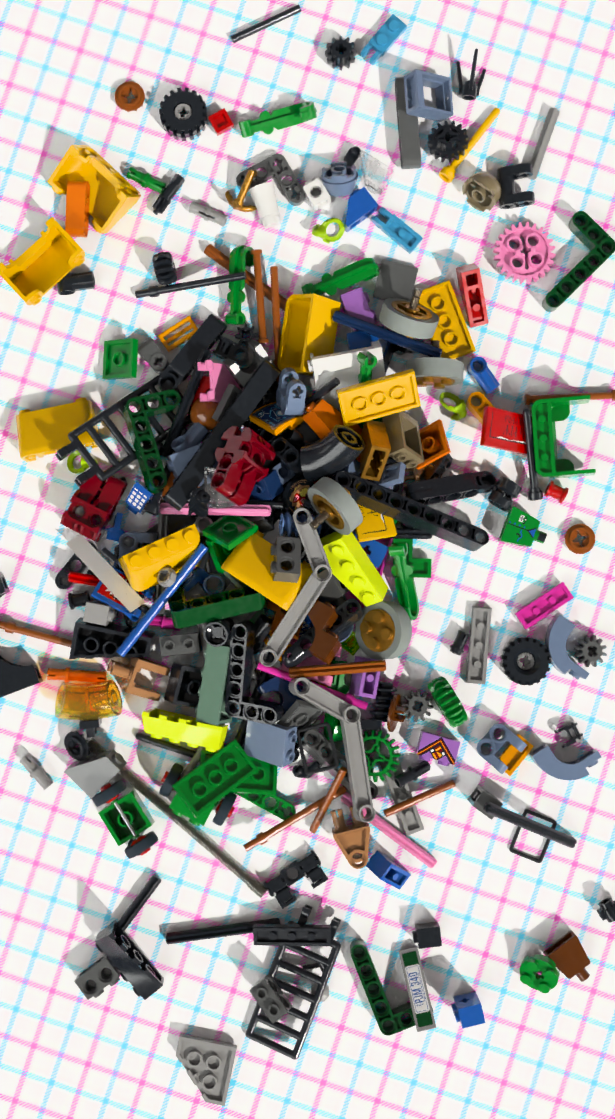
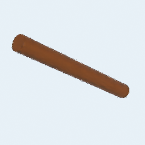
(419, 798)
(328, 799)

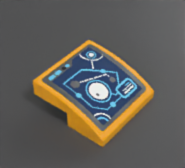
(272, 420)

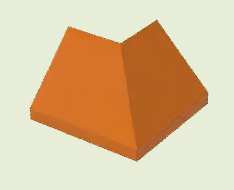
(433, 443)

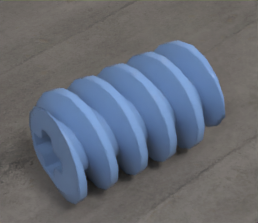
(287, 524)

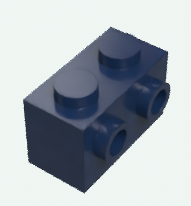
(268, 487)

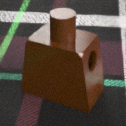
(569, 956)

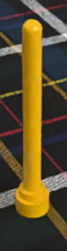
(448, 173)

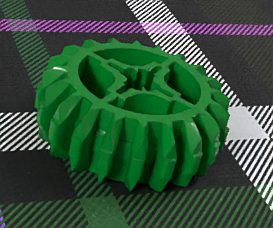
(447, 701)
(377, 746)

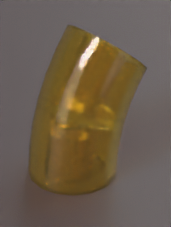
(88, 701)

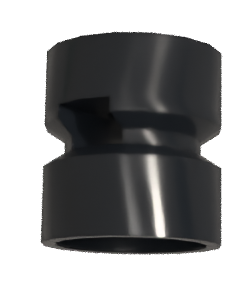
(504, 487)
(218, 631)

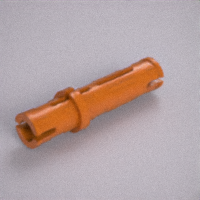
(76, 675)

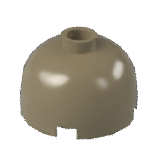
(482, 191)

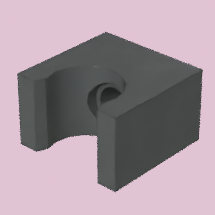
(242, 375)

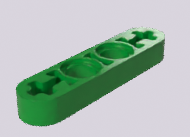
(260, 801)

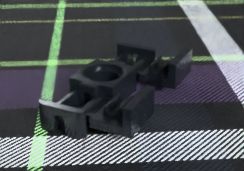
(308, 866)

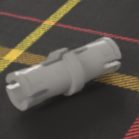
(208, 213)
(36, 771)

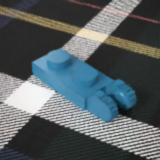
(384, 38)
(397, 230)

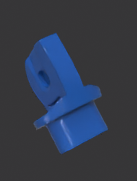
(115, 532)
(199, 575)

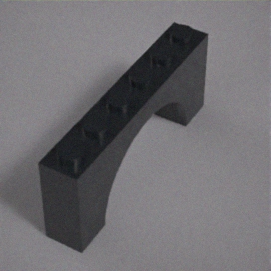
(14, 676)

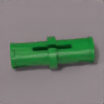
(146, 180)

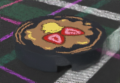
(295, 493)

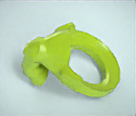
(320, 230)
(459, 410)
(84, 465)

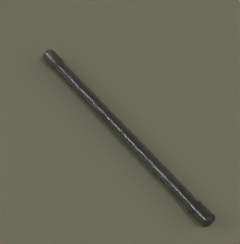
(251, 882)

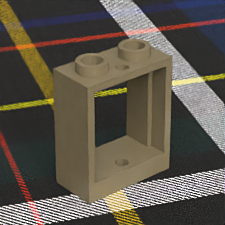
(404, 439)

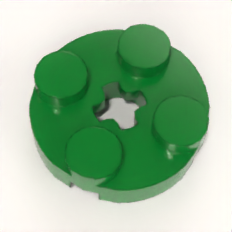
(543, 982)

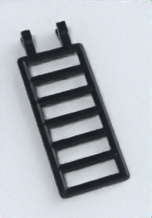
(104, 416)
(314, 999)

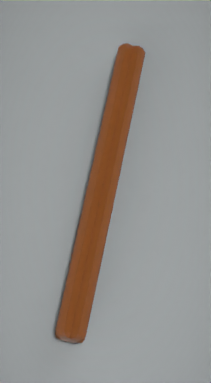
(223, 260)

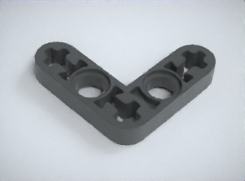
(273, 171)

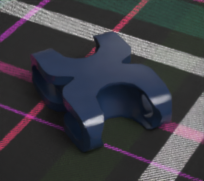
(281, 687)

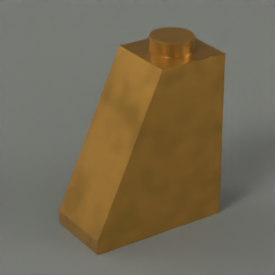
(377, 450)

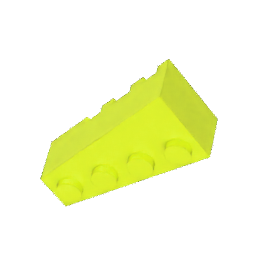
(354, 567)

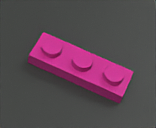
(543, 605)

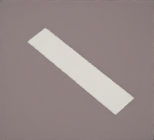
(105, 573)

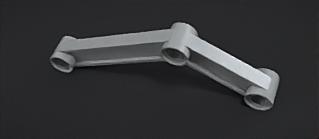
(308, 594)
(352, 742)

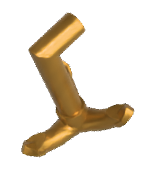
(238, 202)

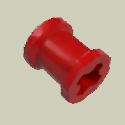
(556, 492)

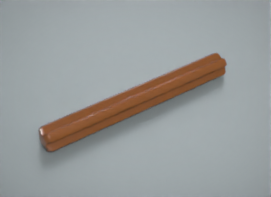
(337, 669)

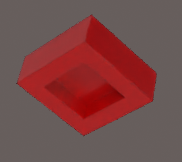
(220, 121)

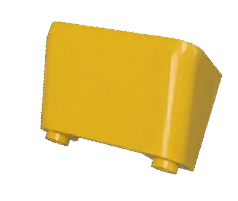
(109, 191)
(43, 263)
(47, 429)
(251, 565)

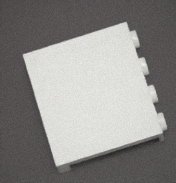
(344, 367)

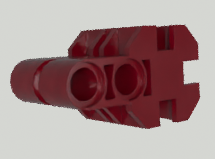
(240, 464)
(103, 506)

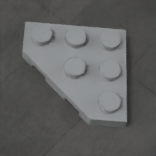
(208, 1065)

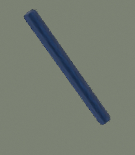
(386, 334)

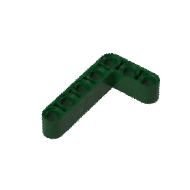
(584, 267)
(146, 436)
(214, 606)
(379, 995)

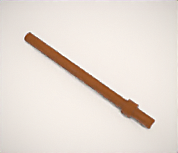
(275, 313)
(11, 627)
(261, 838)

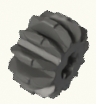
(583, 651)
(423, 707)

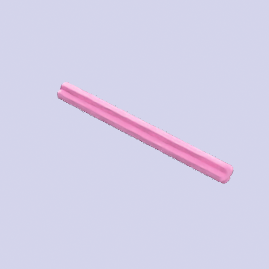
(245, 510)
(395, 835)

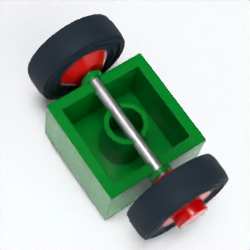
(223, 810)
(126, 818)

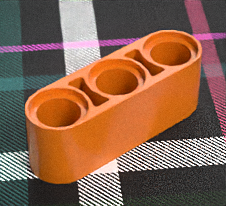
(77, 208)

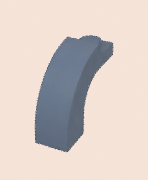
(391, 474)
(555, 641)
(572, 770)

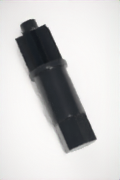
(167, 195)

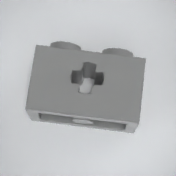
(99, 613)

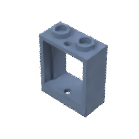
(415, 95)

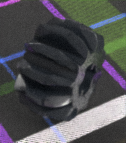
(344, 59)
(164, 268)

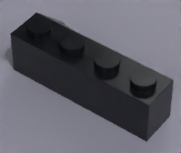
(98, 640)
(129, 960)

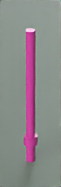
(349, 698)

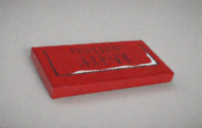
(503, 430)

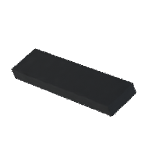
(292, 935)

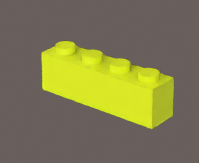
(184, 728)

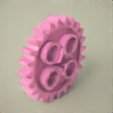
(541, 251)

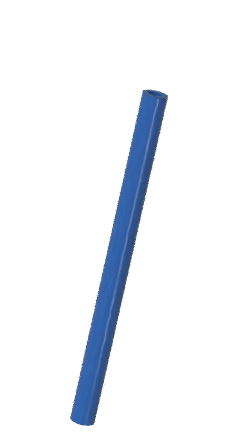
(162, 600)

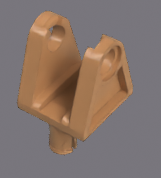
(129, 672)
(351, 838)

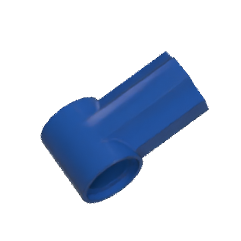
(483, 377)

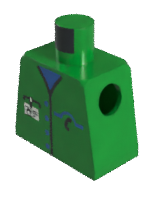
(521, 529)

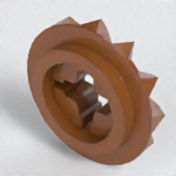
(124, 90)
(583, 530)

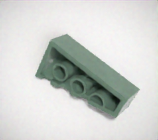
(213, 686)

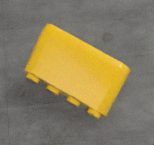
(307, 330)
(171, 551)

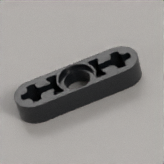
(63, 573)

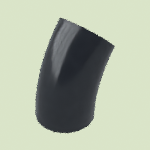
(330, 453)

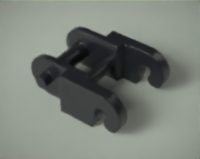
(572, 740)

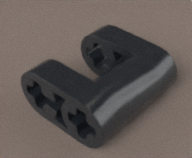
(506, 177)

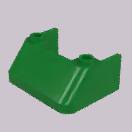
(544, 415)

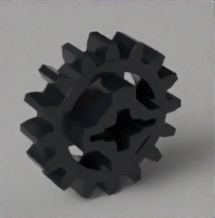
(447, 150)

